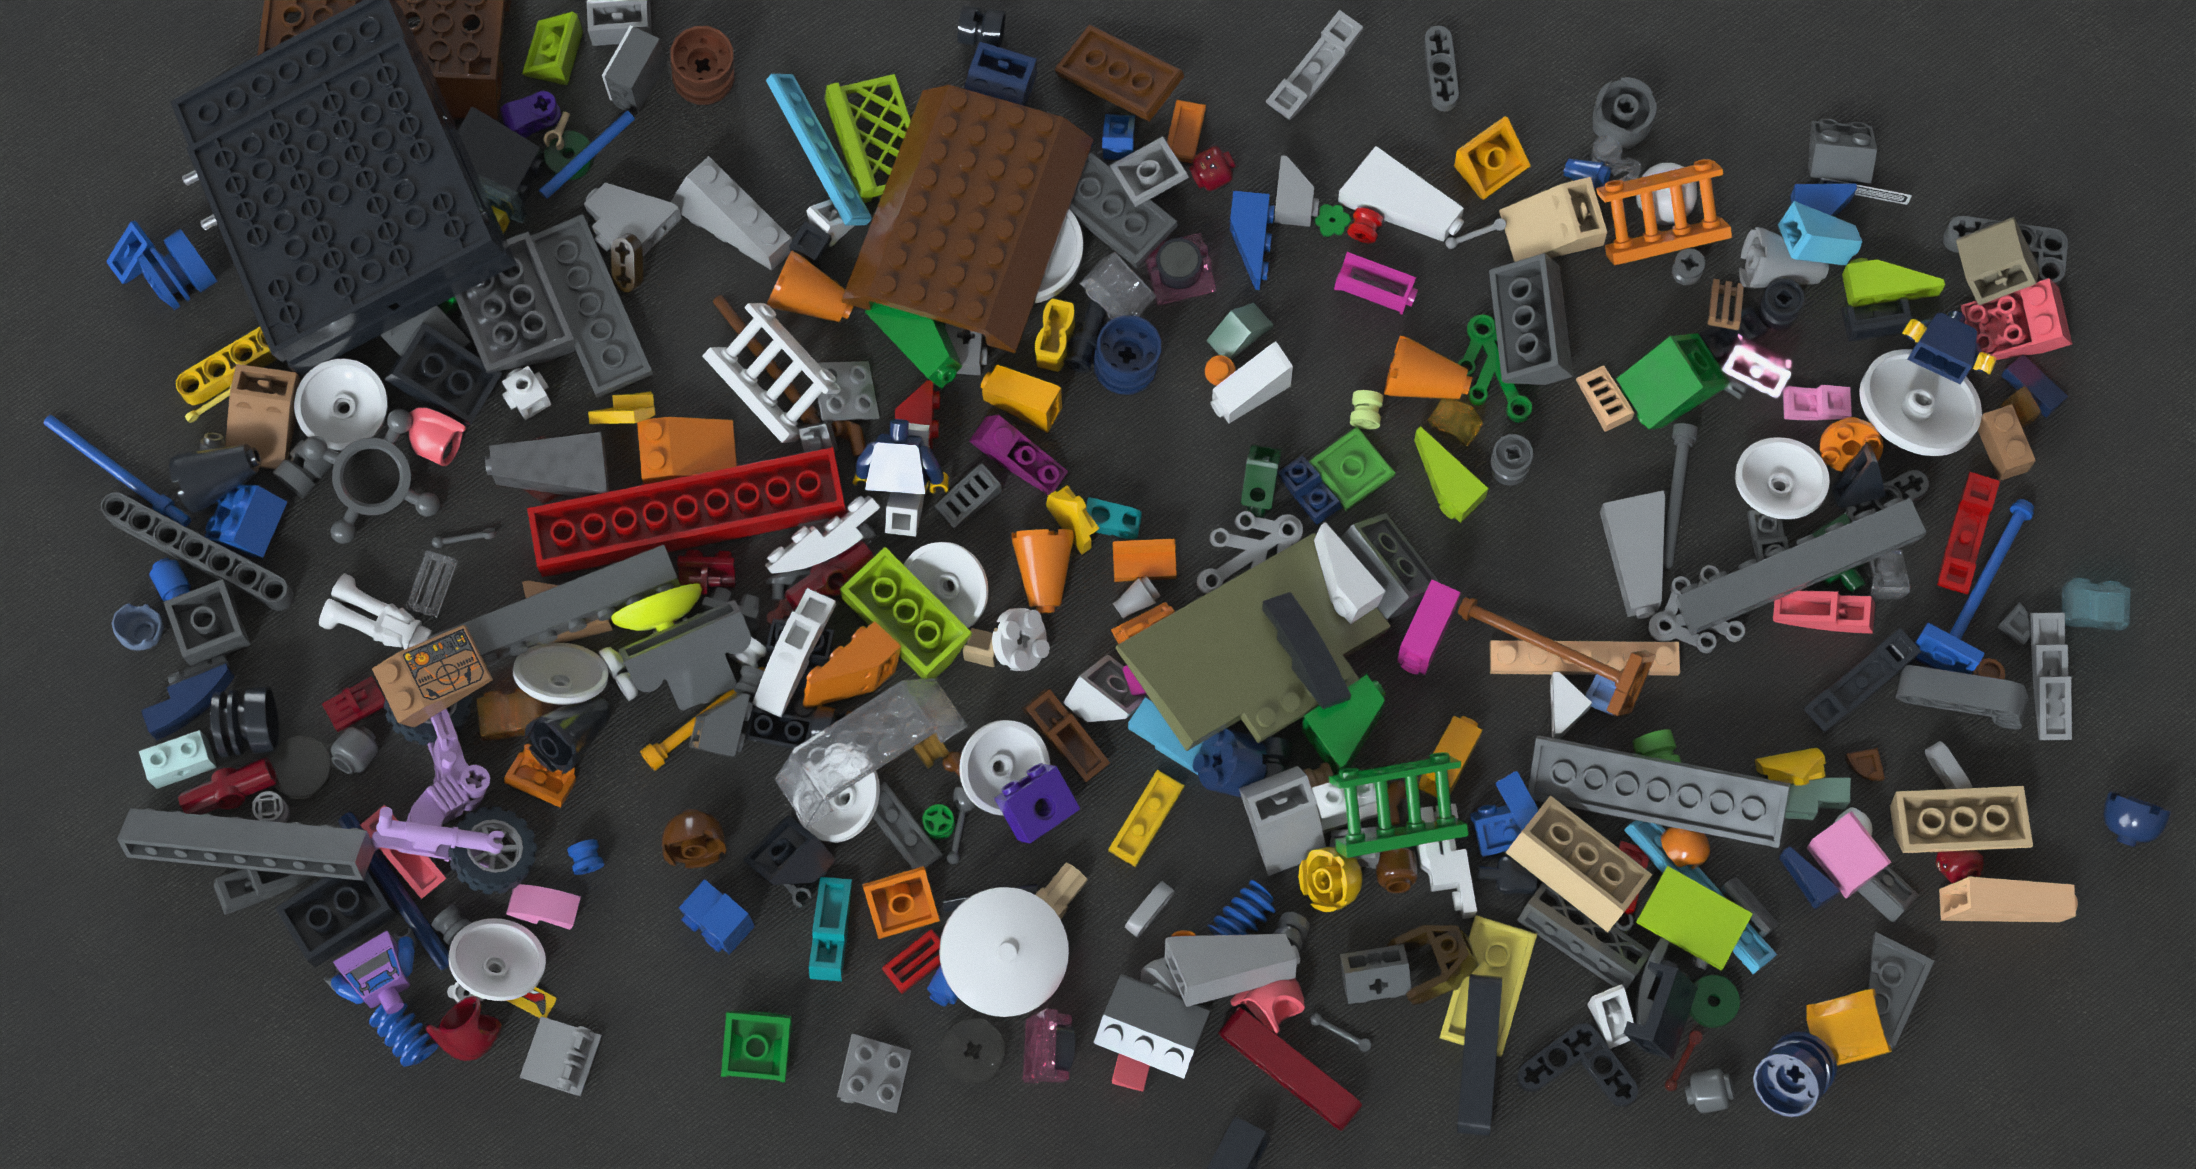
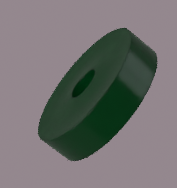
(575, 143)
(1725, 993)

